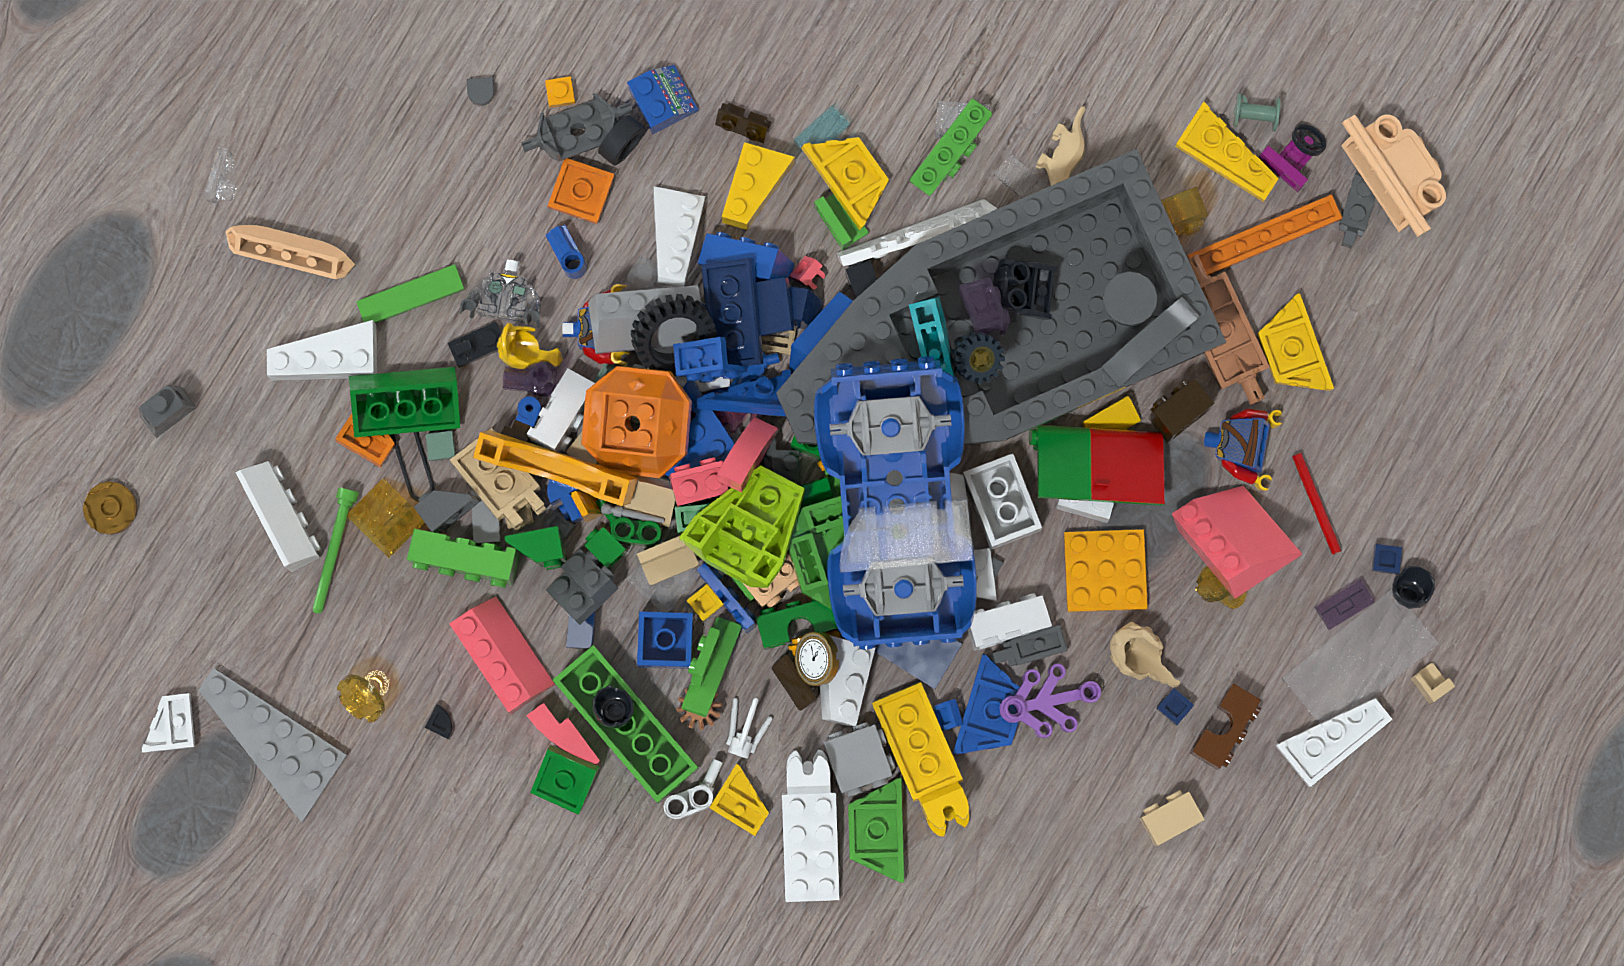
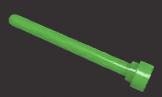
(346, 499)

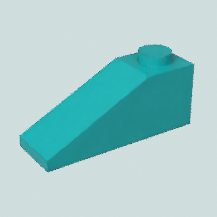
(932, 332)

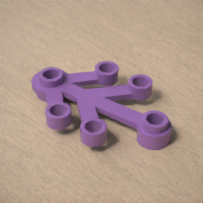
(1044, 701)

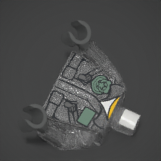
(504, 297)

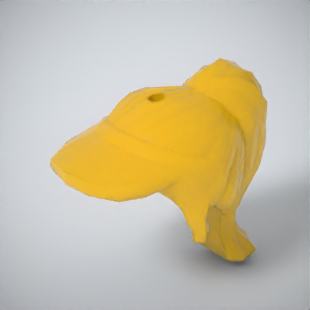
(521, 349)

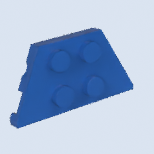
(982, 722)

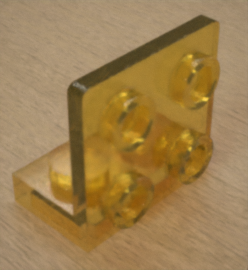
(385, 517)

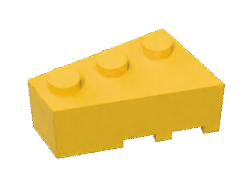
(754, 181)

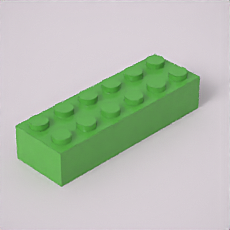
(641, 743)

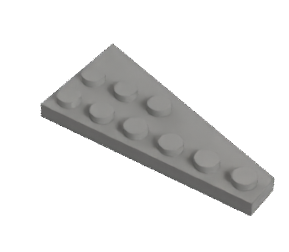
(285, 751)

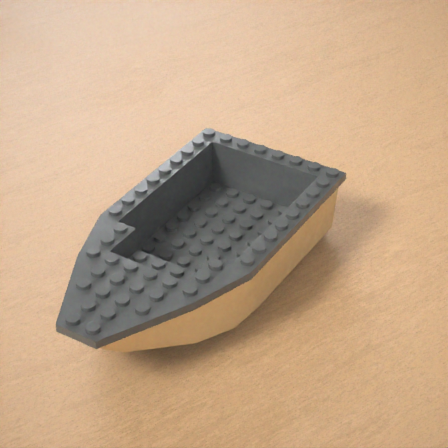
(1086, 228)

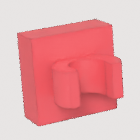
(805, 272)

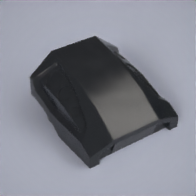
(1025, 287)

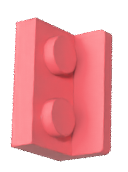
(697, 483)

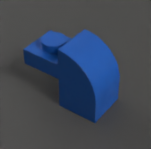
(561, 492)

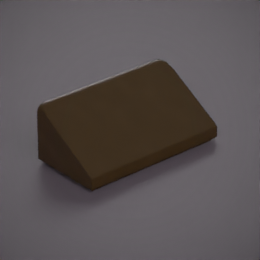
(793, 684)

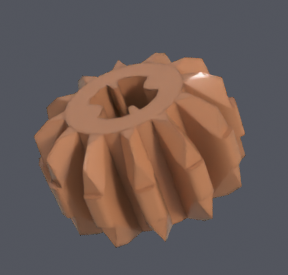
(694, 717)

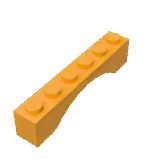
(537, 460)

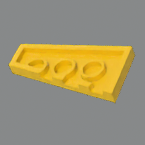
(1217, 148)

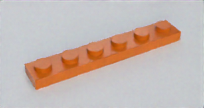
(1268, 235)

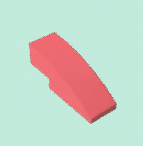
(746, 454)
(563, 734)

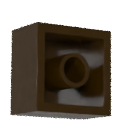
(1181, 410)

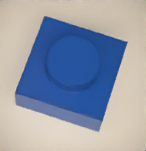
(948, 715)

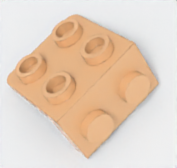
(784, 580)

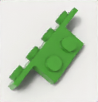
(951, 148)
(710, 666)

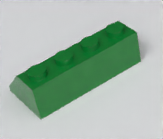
(404, 402)

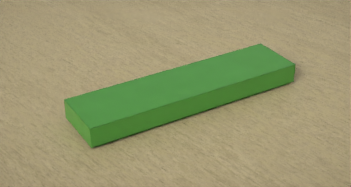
(411, 295)

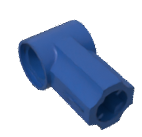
(566, 250)

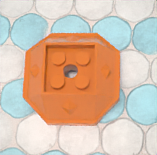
(663, 418)

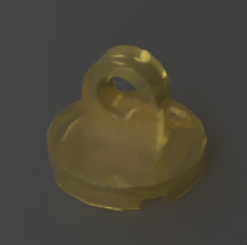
(1212, 590)
(361, 697)

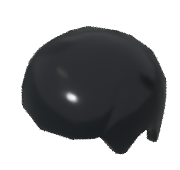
(1413, 587)
(613, 707)

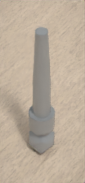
(619, 511)

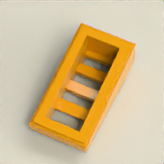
(586, 505)

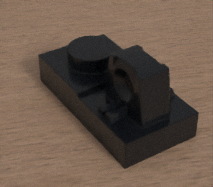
(475, 345)

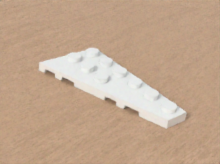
(914, 234)

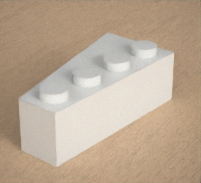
(327, 355)

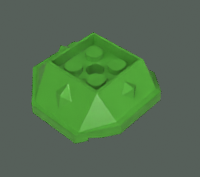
(814, 536)

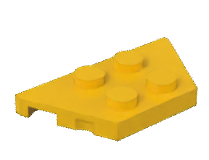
(849, 174)
(1293, 349)

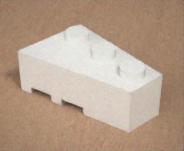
(1008, 621)
(844, 694)

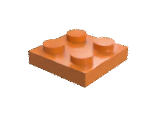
(581, 191)

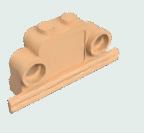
(1396, 170)

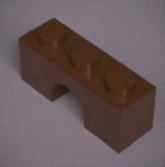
(1240, 708)

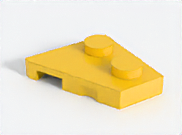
(740, 803)

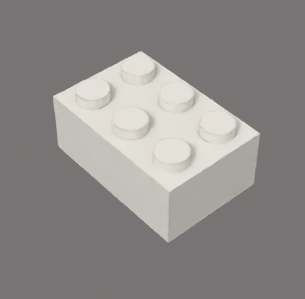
(1001, 501)

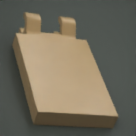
(499, 487)

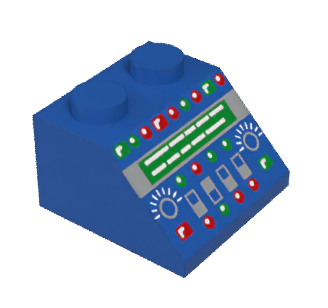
(661, 97)

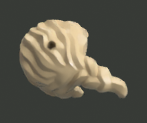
(1139, 654)

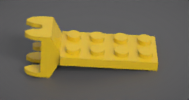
(923, 757)

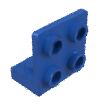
(704, 360)

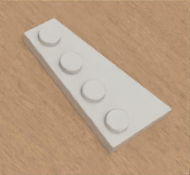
(676, 228)
(1330, 742)

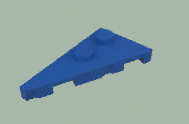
(748, 397)

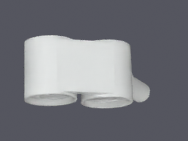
(687, 796)

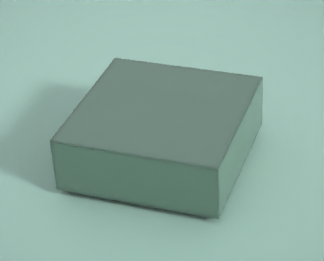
(440, 446)

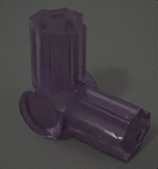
(538, 381)

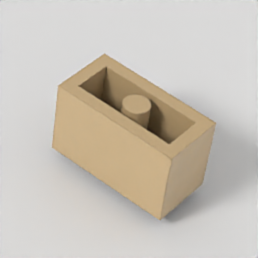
(1172, 818)

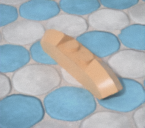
(289, 250)

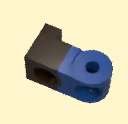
(527, 417)

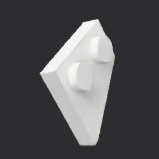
(172, 725)

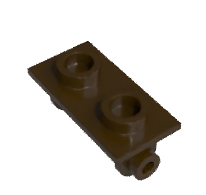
(731, 119)

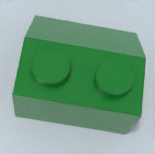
(541, 546)

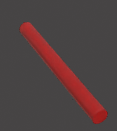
(1316, 503)

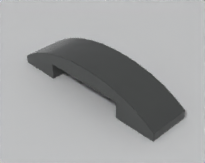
(1150, 341)

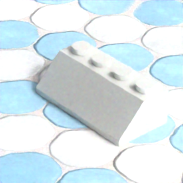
(279, 516)

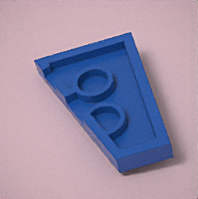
(728, 597)

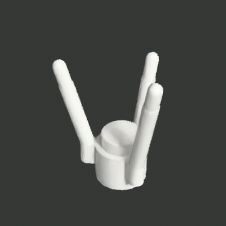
(741, 744)

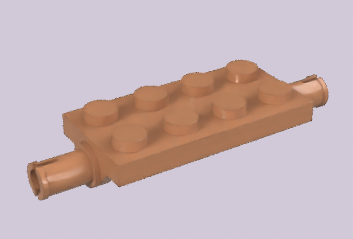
(1241, 355)

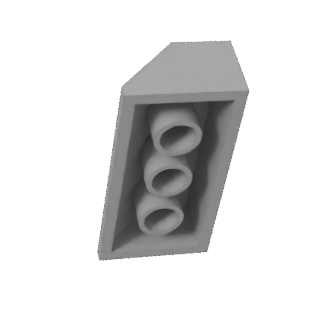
(614, 314)

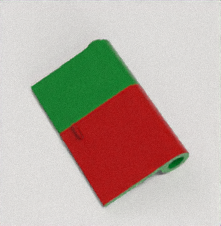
(1099, 464)

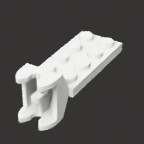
(810, 831)

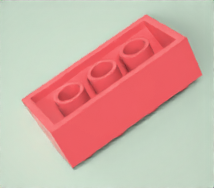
(502, 654)

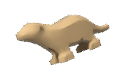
(1067, 154)

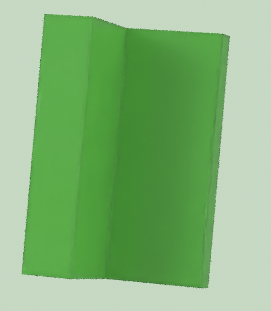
(838, 221)

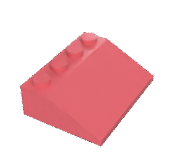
(1235, 538)

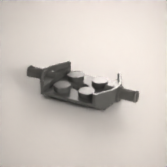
(556, 130)

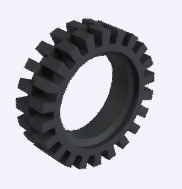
(655, 316)

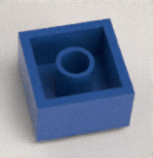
(665, 640)

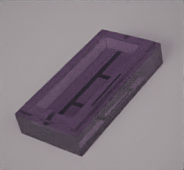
(1344, 605)

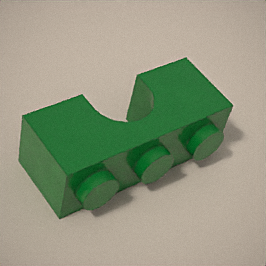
(774, 624)

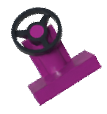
(1294, 156)

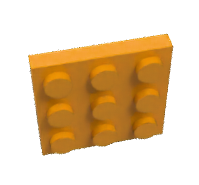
(1105, 570)

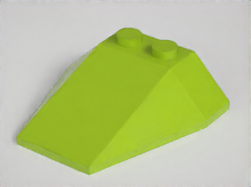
(749, 529)

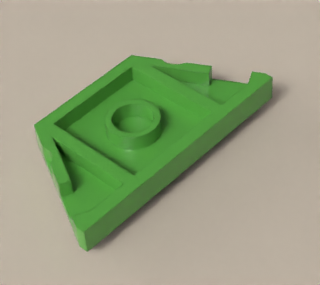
(878, 831)

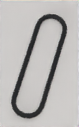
(403, 467)

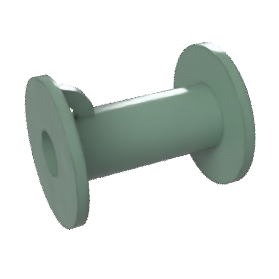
(1256, 112)

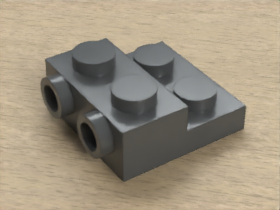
(582, 586)

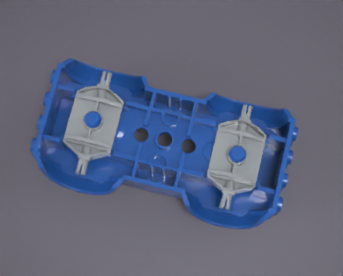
(864, 428)

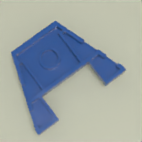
(706, 434)

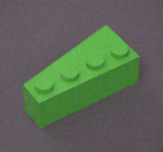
(463, 557)

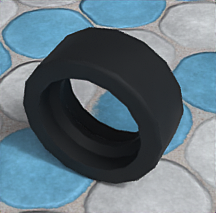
(621, 140)

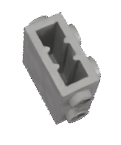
(859, 759)

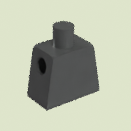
(165, 409)

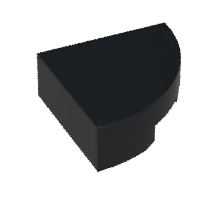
(440, 722)

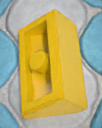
(1117, 416)

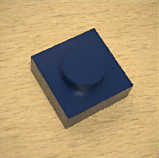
(1386, 559)
(1175, 706)

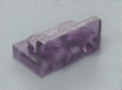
(984, 306)

